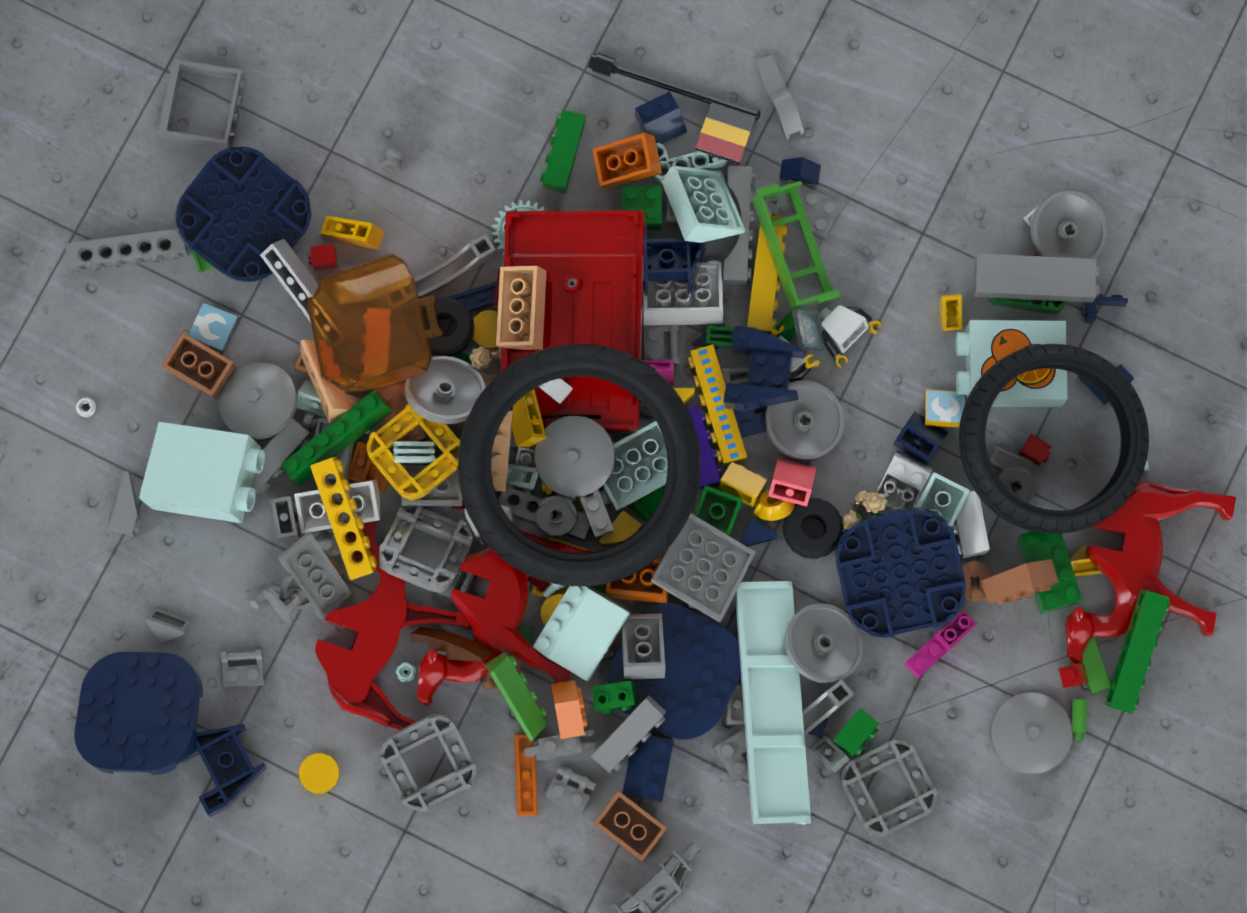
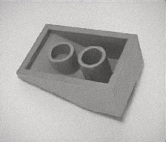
(643, 647)

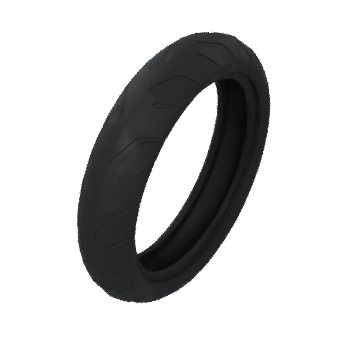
(597, 566)

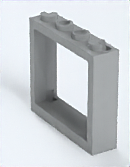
(177, 68)

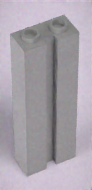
(1035, 278)

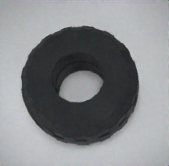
(463, 334)
(810, 547)

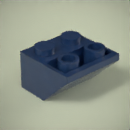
(920, 439)

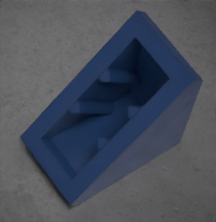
(800, 170)
(756, 534)

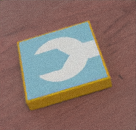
(943, 408)

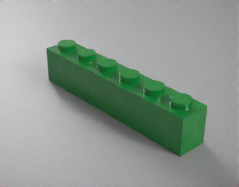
(337, 436)
(1137, 651)

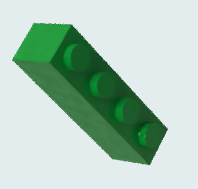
(563, 152)

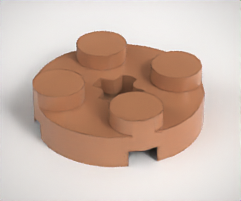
(979, 570)

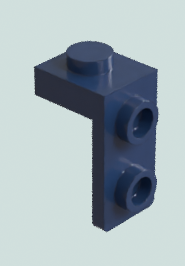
(1089, 308)

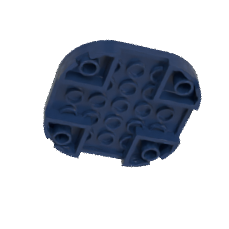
(239, 210)
(900, 572)
(699, 672)
(138, 712)

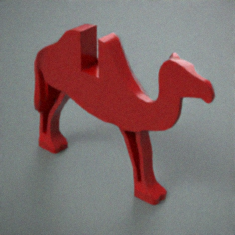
(1140, 562)
(492, 623)
(377, 635)

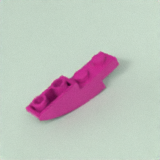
(940, 643)

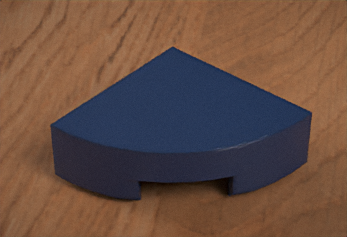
(819, 730)

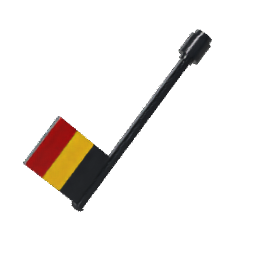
(726, 123)

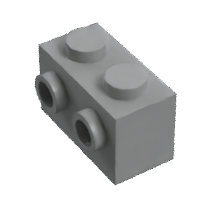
(285, 518)

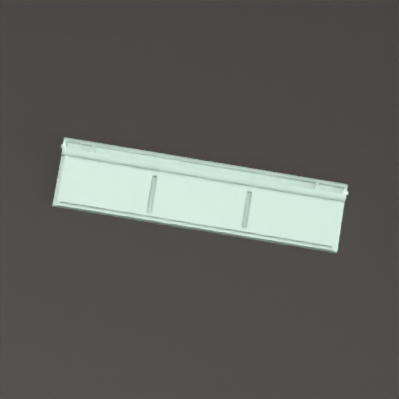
(771, 705)

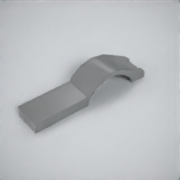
(779, 95)

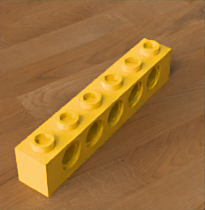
(334, 511)

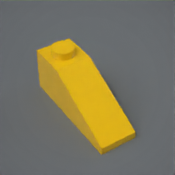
(353, 232)
(527, 421)

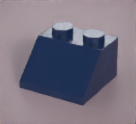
(661, 118)

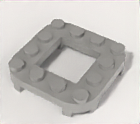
(416, 573)
(915, 774)
(440, 788)

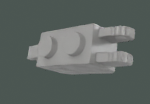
(555, 747)

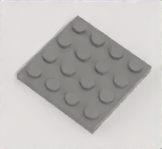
(703, 567)

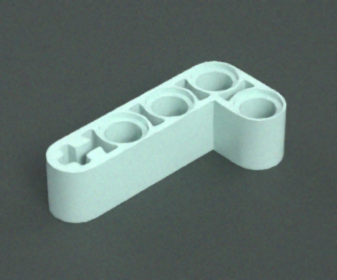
(687, 160)

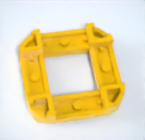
(396, 475)

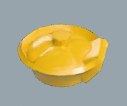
(772, 508)

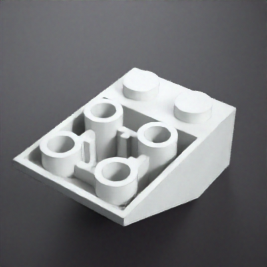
(903, 482)

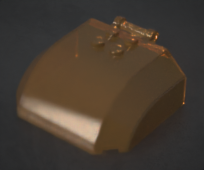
(371, 325)

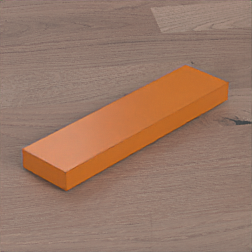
(525, 777)

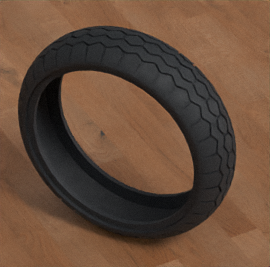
(1129, 414)

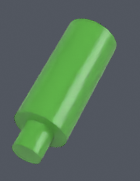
(1079, 718)

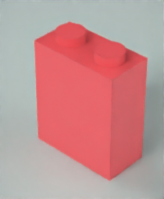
(792, 481)

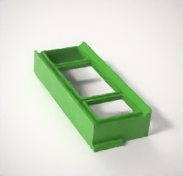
(775, 249)

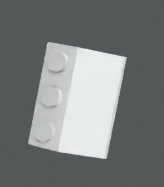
(971, 528)

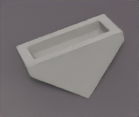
(166, 625)

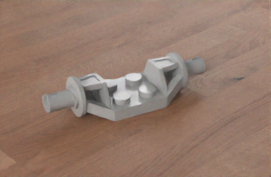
(663, 886)

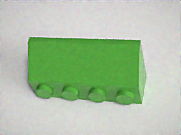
(517, 695)

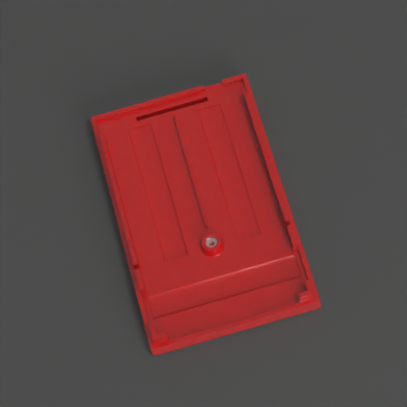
(589, 298)

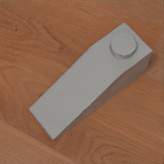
(126, 514)

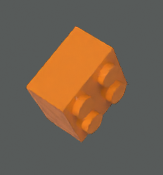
(569, 709)

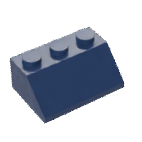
(648, 769)

